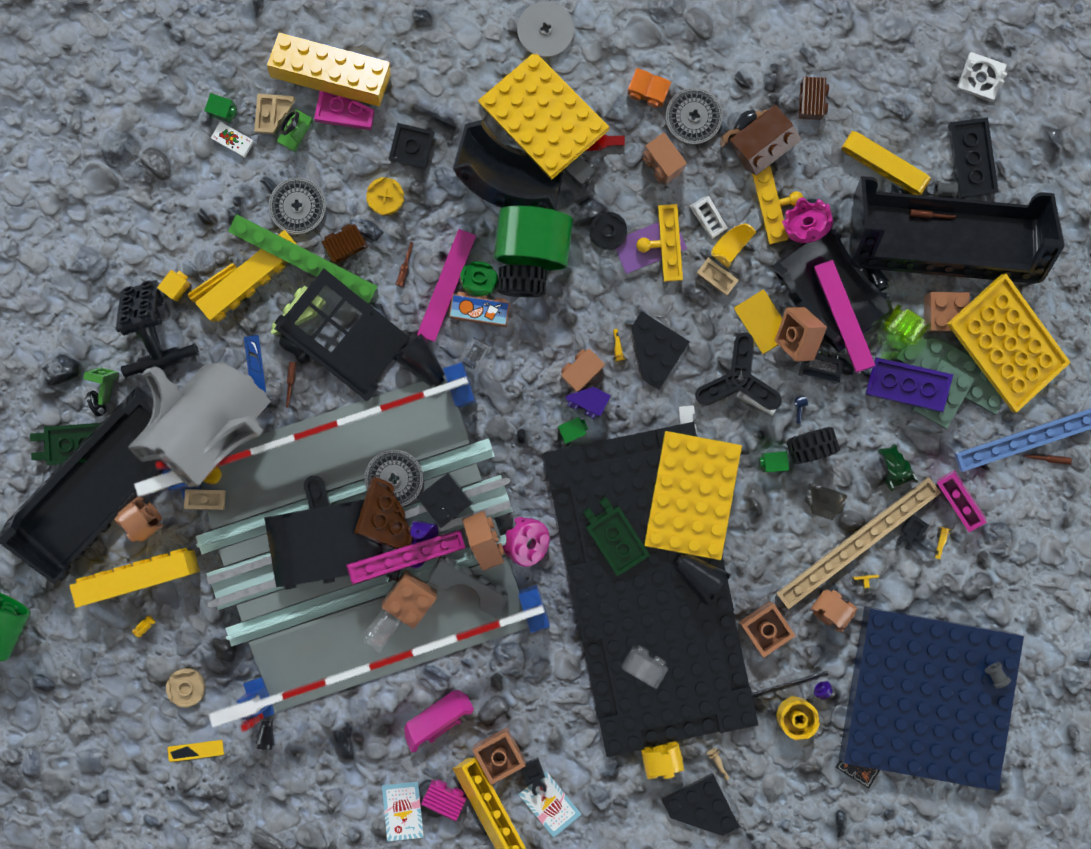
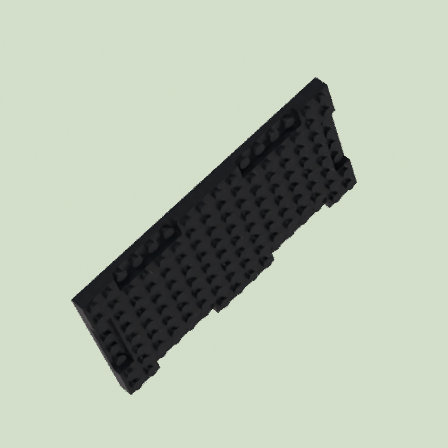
(644, 606)

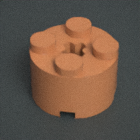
(139, 520)
(833, 610)

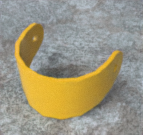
(732, 243)

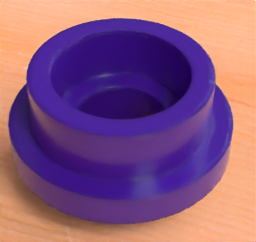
(823, 690)

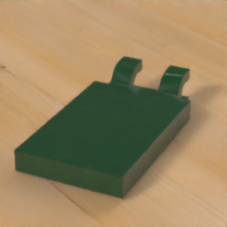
(61, 442)
(615, 537)

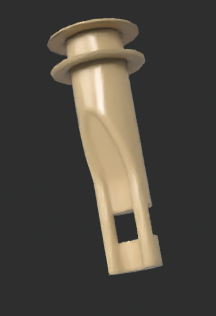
(717, 760)

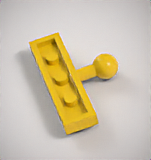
(771, 205)
(668, 242)

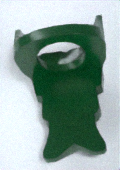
(897, 467)

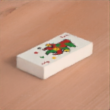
(232, 139)

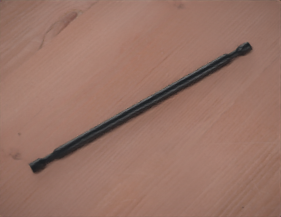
(789, 683)

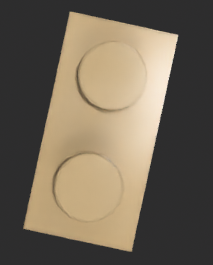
(717, 276)
(205, 499)

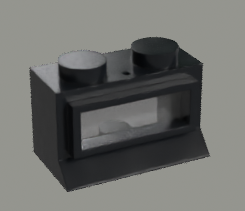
(823, 368)

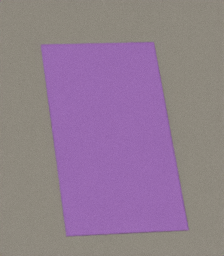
(632, 258)

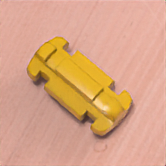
(143, 626)

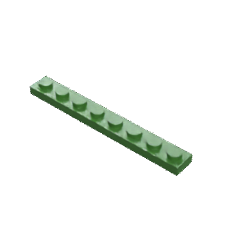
(298, 256)

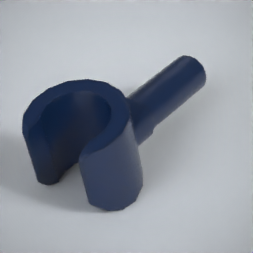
(799, 403)

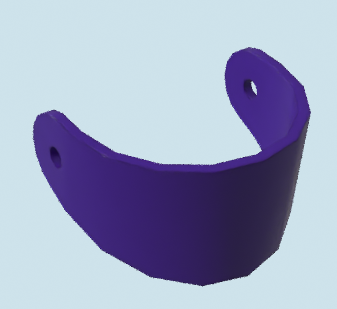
(420, 532)

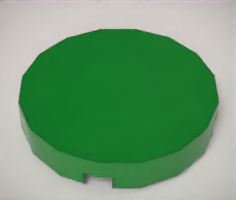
(478, 278)

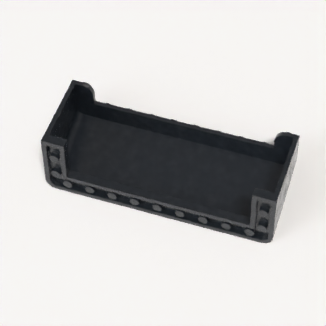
(977, 244)
(82, 496)

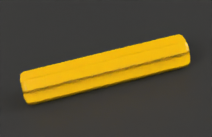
(205, 287)

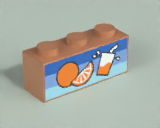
(479, 309)

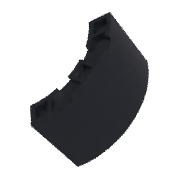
(502, 172)
(799, 276)
(317, 544)

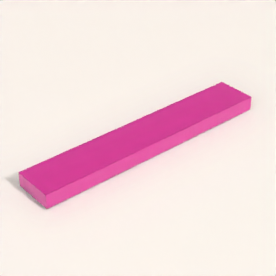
(446, 285)
(844, 316)
(405, 556)

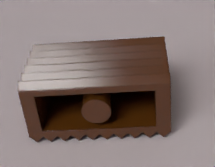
(812, 98)
(344, 243)

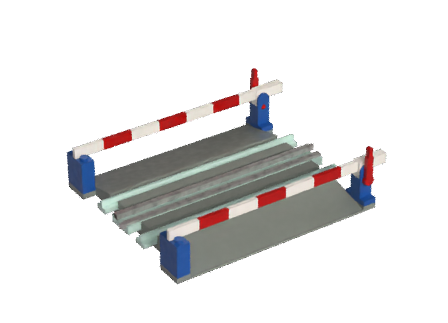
(314, 634)

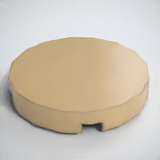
(185, 687)

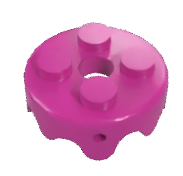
(805, 213)
(517, 540)

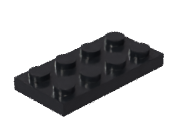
(973, 157)

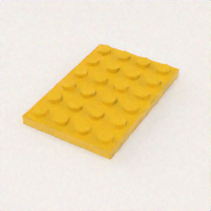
(543, 115)
(1008, 343)
(693, 495)

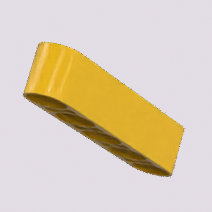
(885, 163)

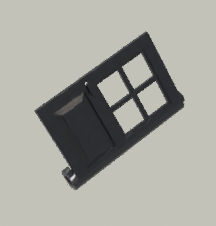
(364, 348)

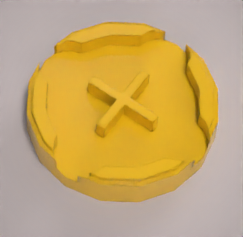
(385, 196)

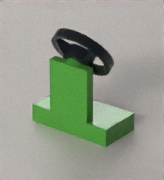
(294, 129)
(105, 378)

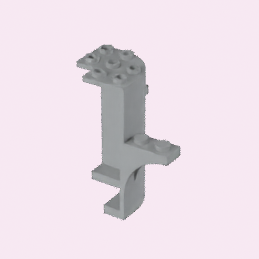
(201, 421)

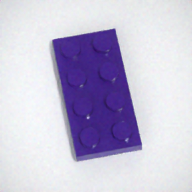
(909, 384)

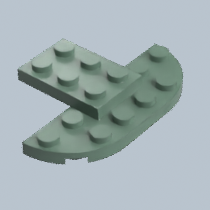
(967, 381)

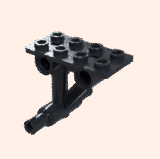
(140, 315)

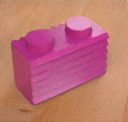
(444, 799)

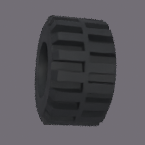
(522, 281)
(813, 445)

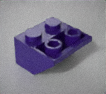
(590, 400)

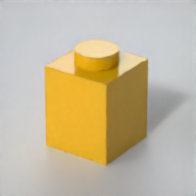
(174, 285)

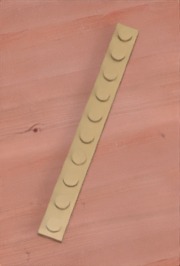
(858, 543)

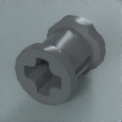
(945, 189)
(997, 675)

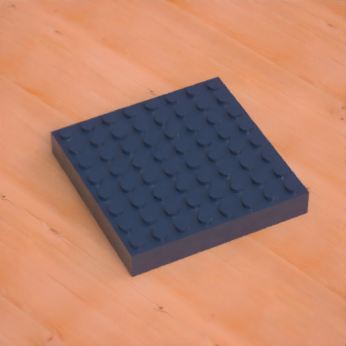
(926, 701)

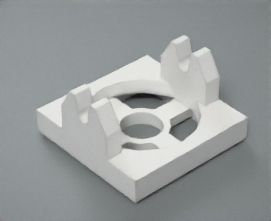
(999, 69)

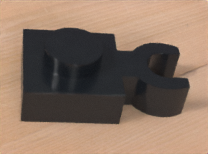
(914, 529)
(534, 773)

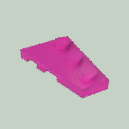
(343, 112)

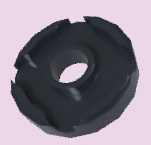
(608, 219)

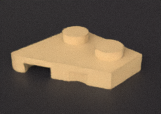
(271, 112)

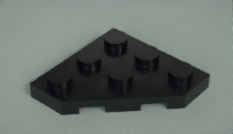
(656, 349)
(702, 806)

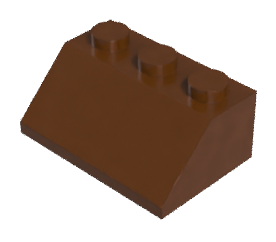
(765, 140)

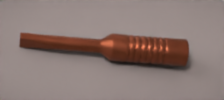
(928, 214)
(404, 268)
(290, 380)
(1052, 459)

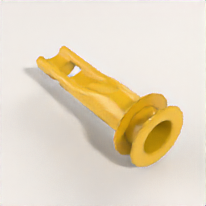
(618, 349)
(942, 540)

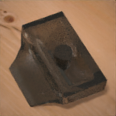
(824, 501)

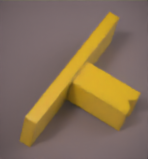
(865, 579)

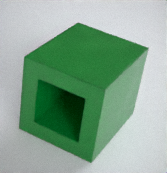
(220, 108)
(573, 429)
(774, 461)

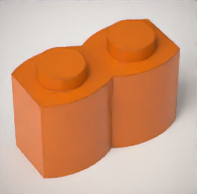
(649, 88)

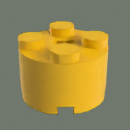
(795, 729)
(662, 760)

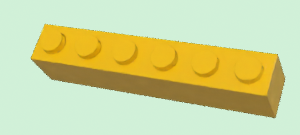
(241, 283)
(487, 805)

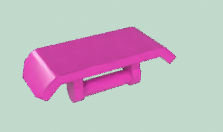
(437, 719)

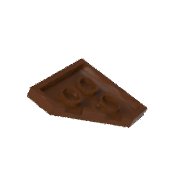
(383, 516)

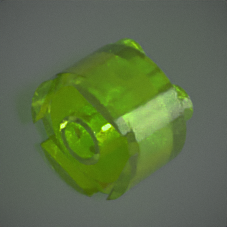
(905, 325)

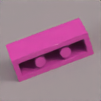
(961, 501)

